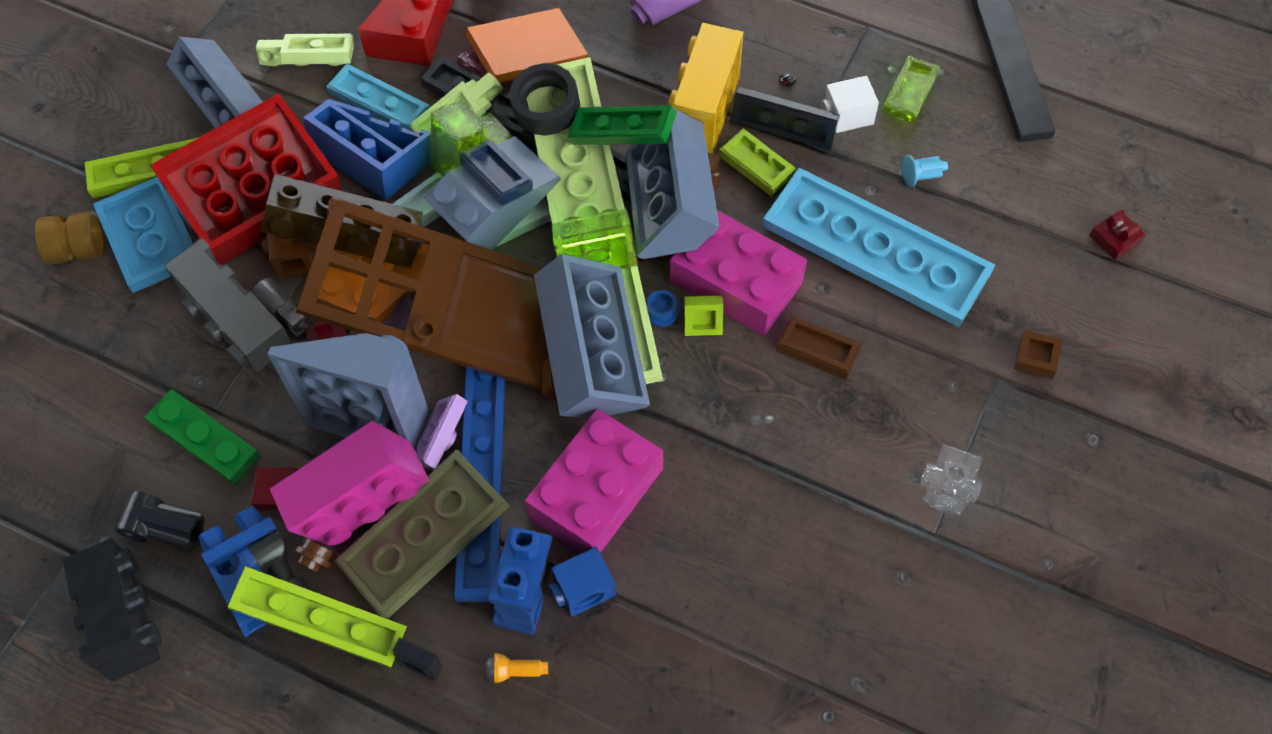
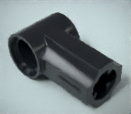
(151, 519)

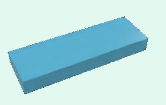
(375, 96)

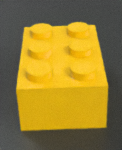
(709, 79)

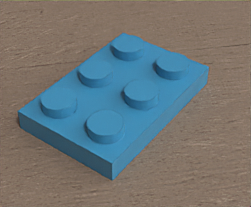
(143, 232)

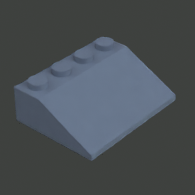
(353, 381)

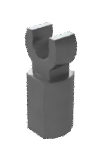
(280, 305)

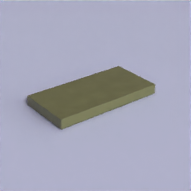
(421, 535)

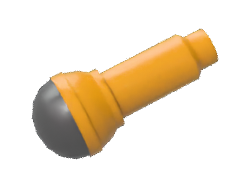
(499, 668)

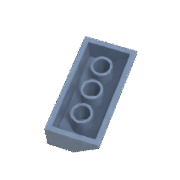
(672, 191)
(590, 338)

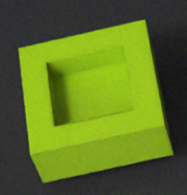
(703, 315)

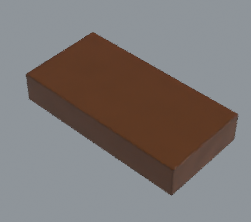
(818, 347)

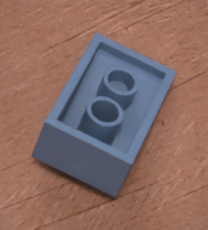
(476, 212)

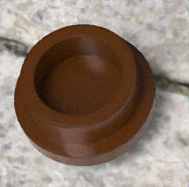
(312, 555)

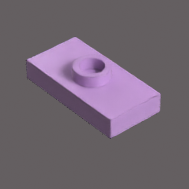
(439, 431)

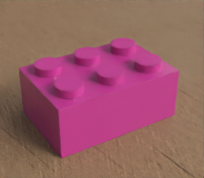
(746, 269)
(595, 483)
(349, 485)

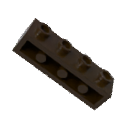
(300, 209)

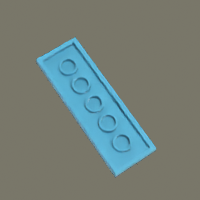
(879, 246)

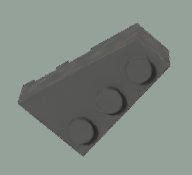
(226, 306)

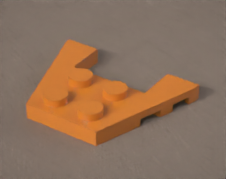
(344, 289)

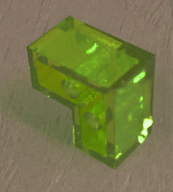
(457, 130)

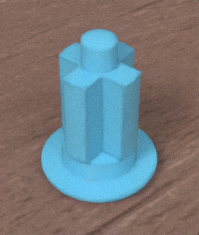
(922, 169)

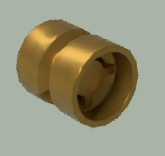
(63, 239)

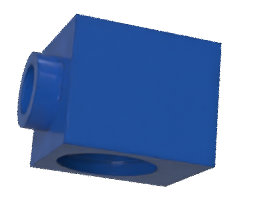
(582, 582)

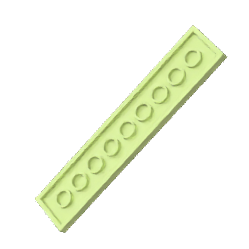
(589, 187)

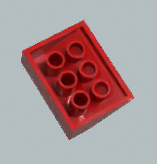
(228, 173)

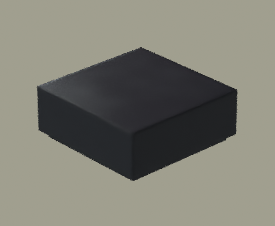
(417, 659)

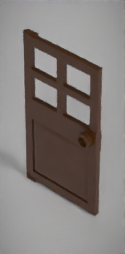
(465, 307)

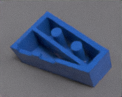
(367, 149)

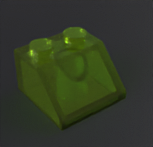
(597, 238)

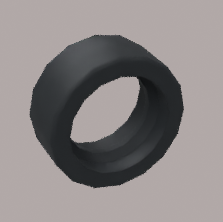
(543, 76)

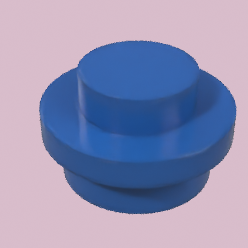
(662, 308)

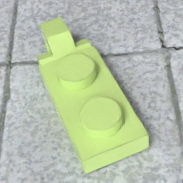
(306, 49)
(474, 94)

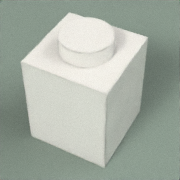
(853, 101)

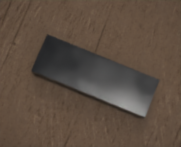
(784, 118)

